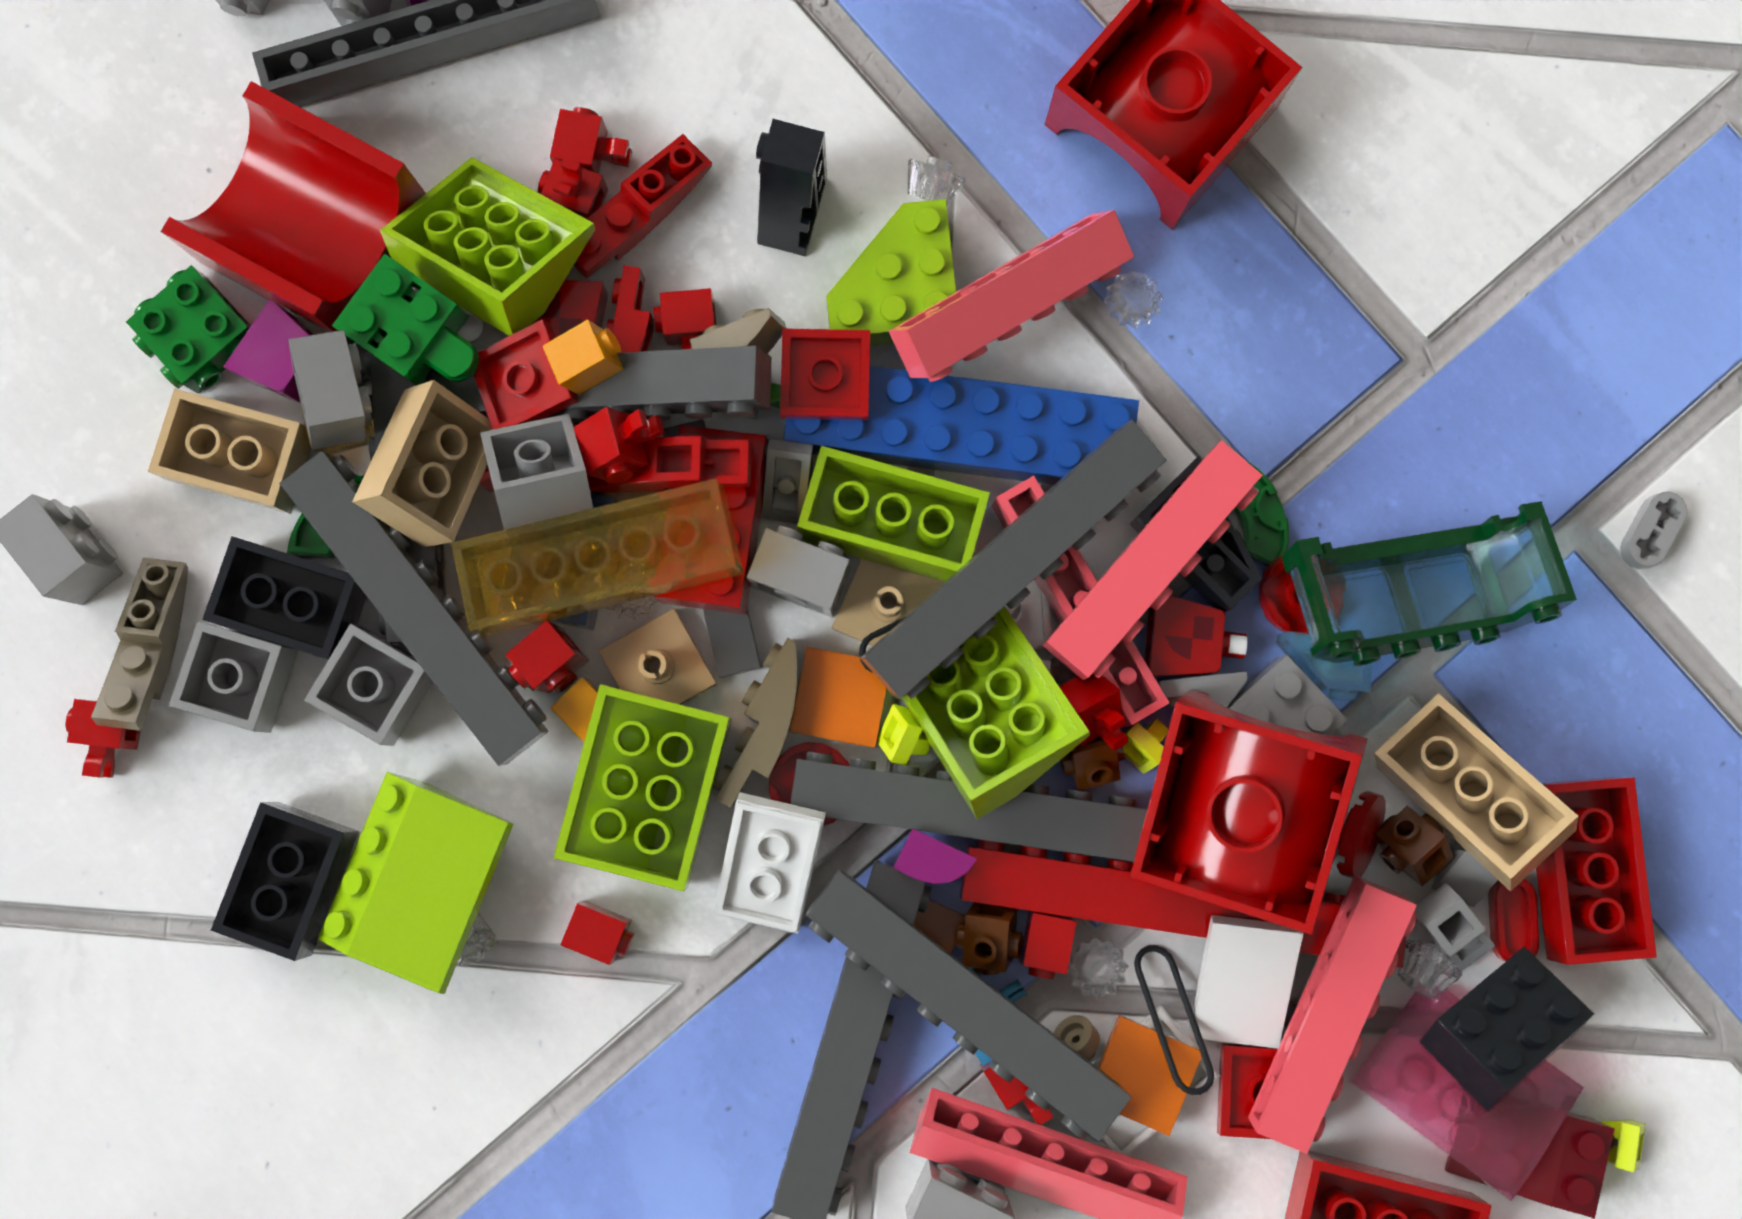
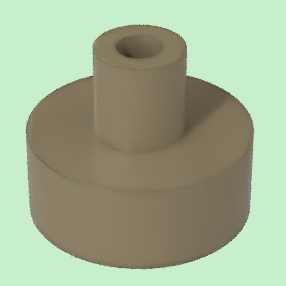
(1079, 1034)

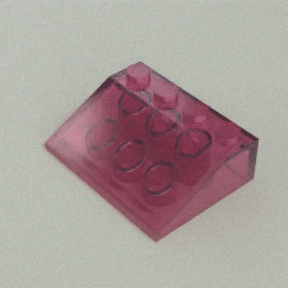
(1492, 1145)

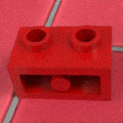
(546, 659)

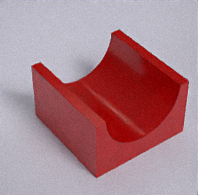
(1174, 93)
(299, 211)
(1247, 812)

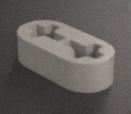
(1662, 535)

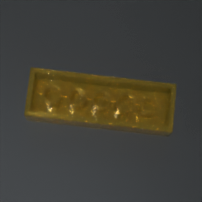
(597, 558)

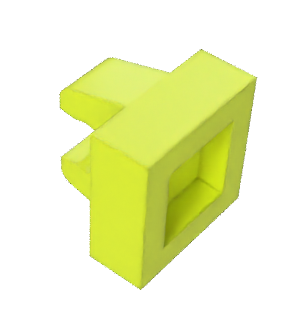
(902, 736)
(1144, 745)
(1630, 1144)

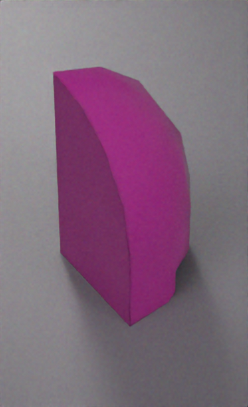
(932, 860)

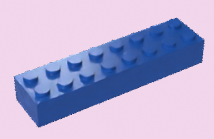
(971, 426)

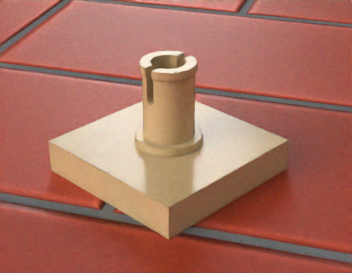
(879, 598)
(659, 661)

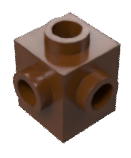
(1093, 764)
(1414, 845)
(989, 938)

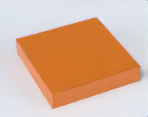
(838, 699)
(1139, 1065)

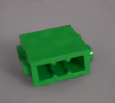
(189, 330)

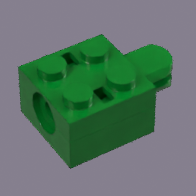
(410, 326)

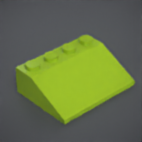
(489, 244)
(996, 717)
(643, 788)
(415, 882)

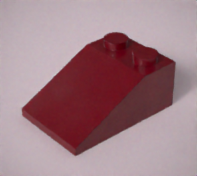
(1569, 1170)

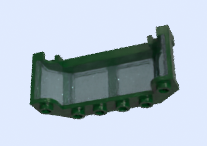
(1429, 588)

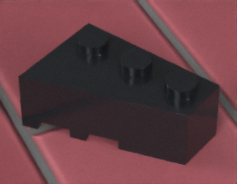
(790, 185)
(1226, 566)

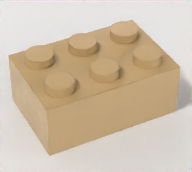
(229, 450)
(426, 465)

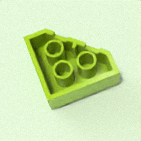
(897, 273)

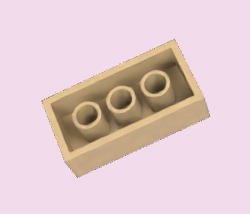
(1476, 791)

